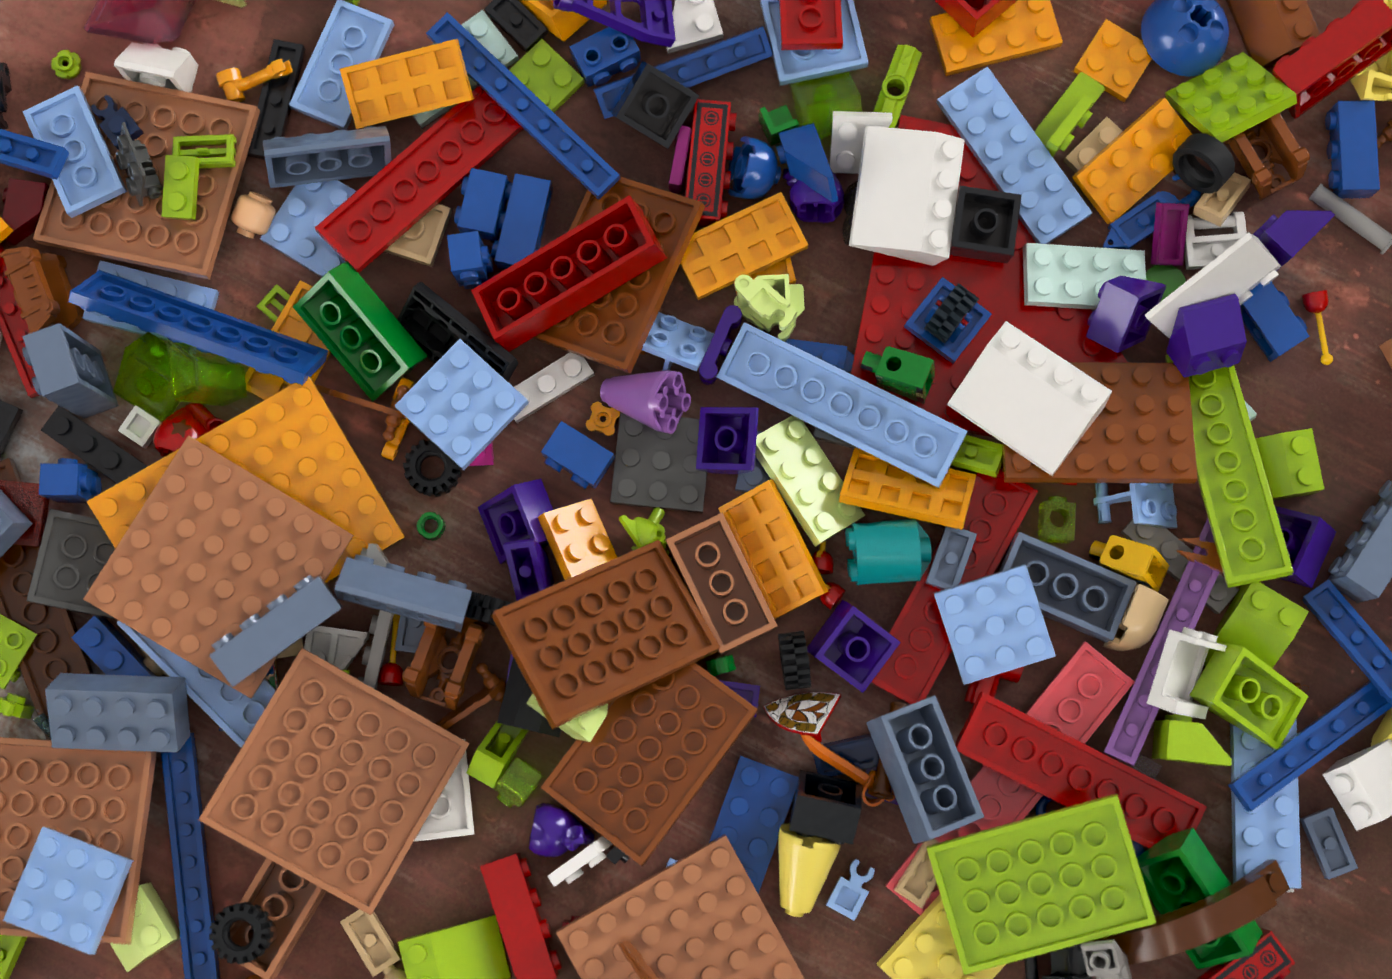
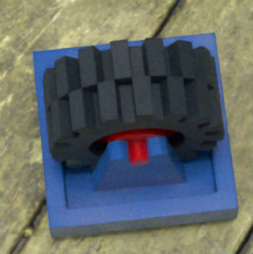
(948, 319)

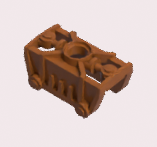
(1279, 148)
(41, 288)
(430, 658)

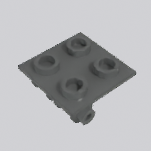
(135, 160)

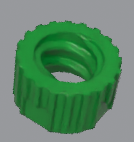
(421, 526)
(721, 665)

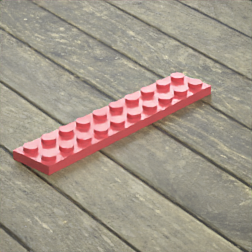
(1071, 703)

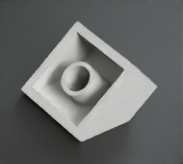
(158, 66)
(1364, 784)

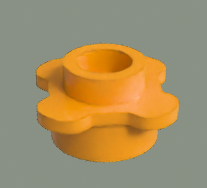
(606, 427)

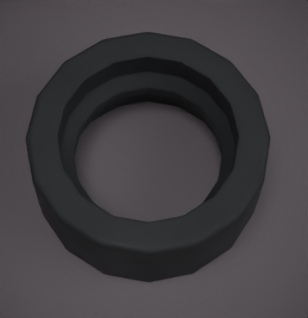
(1213, 153)

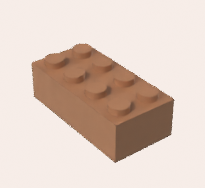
(721, 583)
(290, 906)

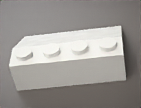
(907, 193)
(1232, 272)
(1029, 398)

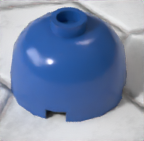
(753, 169)

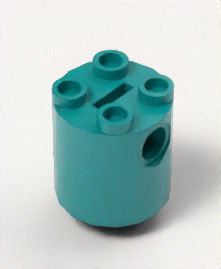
(887, 551)

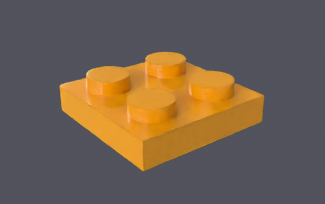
(1114, 60)

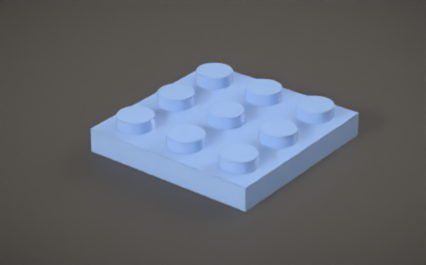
(804, 65)
(295, 223)
(461, 404)
(994, 624)
(68, 890)

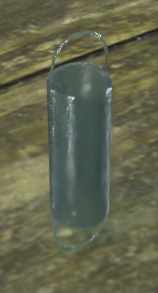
(43, 722)

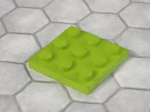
(1231, 97)

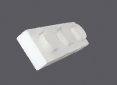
(553, 382)

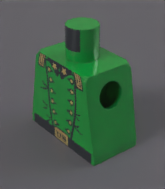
(911, 378)

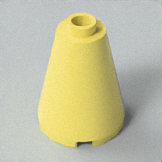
(802, 869)

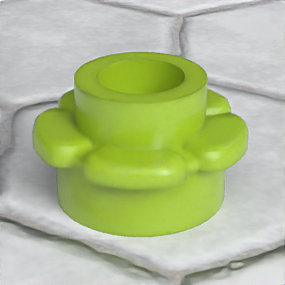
(70, 71)

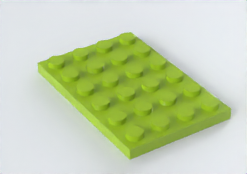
(1041, 884)

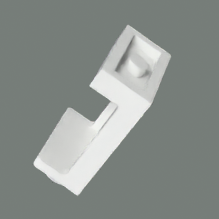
(1180, 670)

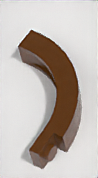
(1207, 918)

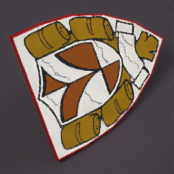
(803, 712)

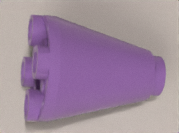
(649, 397)

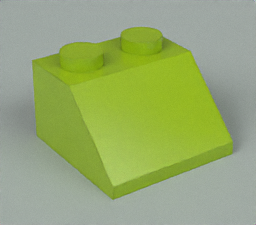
(1187, 742)

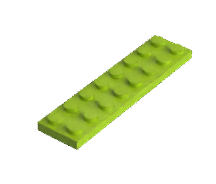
(1234, 482)

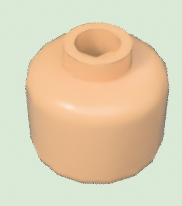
(253, 214)

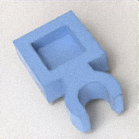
(848, 894)

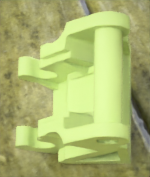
(770, 302)

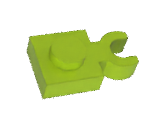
(15, 706)

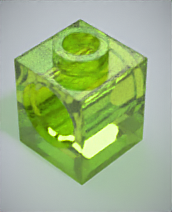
(1047, 531)
(517, 783)

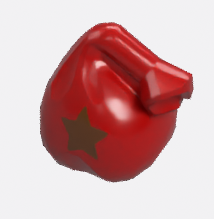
(189, 420)

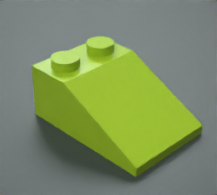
(1291, 464)
(1260, 622)
(1249, 694)
(457, 952)

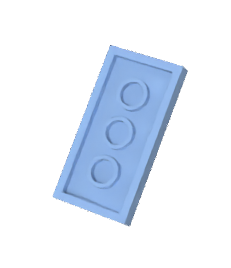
(347, 40)
(89, 171)
(191, 292)

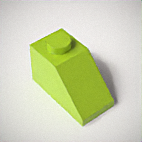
(496, 753)

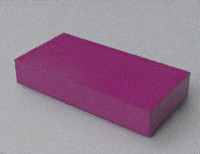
(680, 160)
(1169, 233)

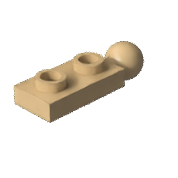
(373, 944)

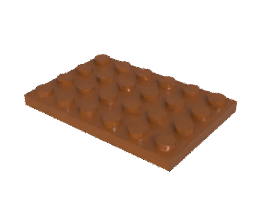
(620, 321)
(1135, 439)
(605, 633)
(650, 758)

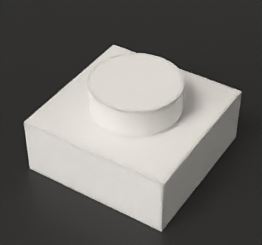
(140, 426)

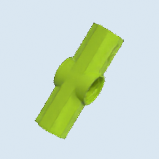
(901, 76)

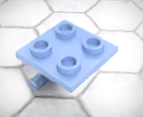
(677, 342)
(1151, 504)

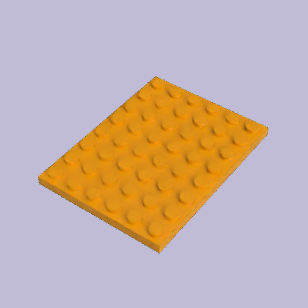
(291, 446)

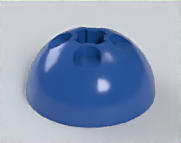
(1185, 35)

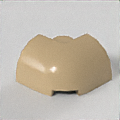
(1139, 619)

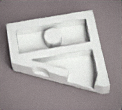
(335, 645)

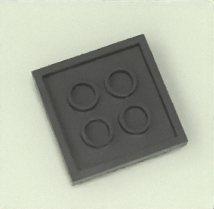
(658, 467)
(69, 562)

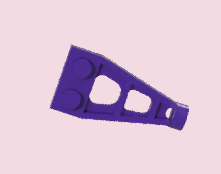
(655, 24)

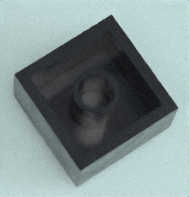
(655, 104)
(985, 224)
(826, 807)

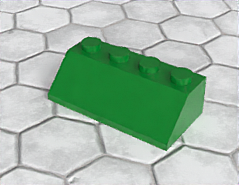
(359, 330)
(1182, 873)

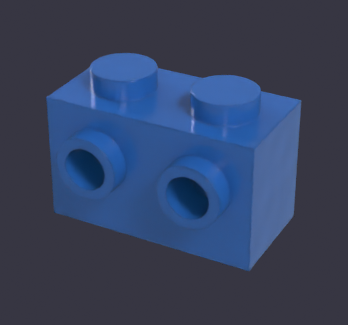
(605, 55)
(481, 203)
(469, 259)
(577, 455)
(68, 482)

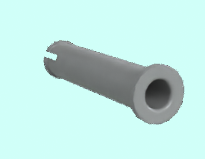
(1352, 218)

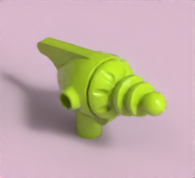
(644, 530)

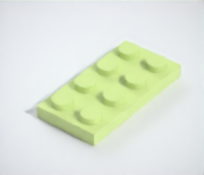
(805, 479)

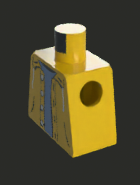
(1131, 560)

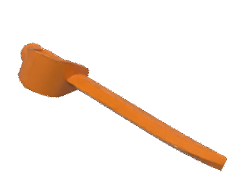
(845, 767)

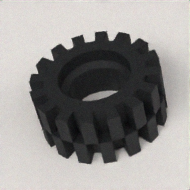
(422, 484)
(482, 607)
(794, 660)
(221, 933)

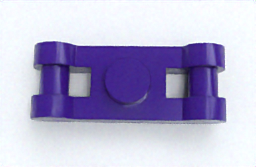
(719, 344)

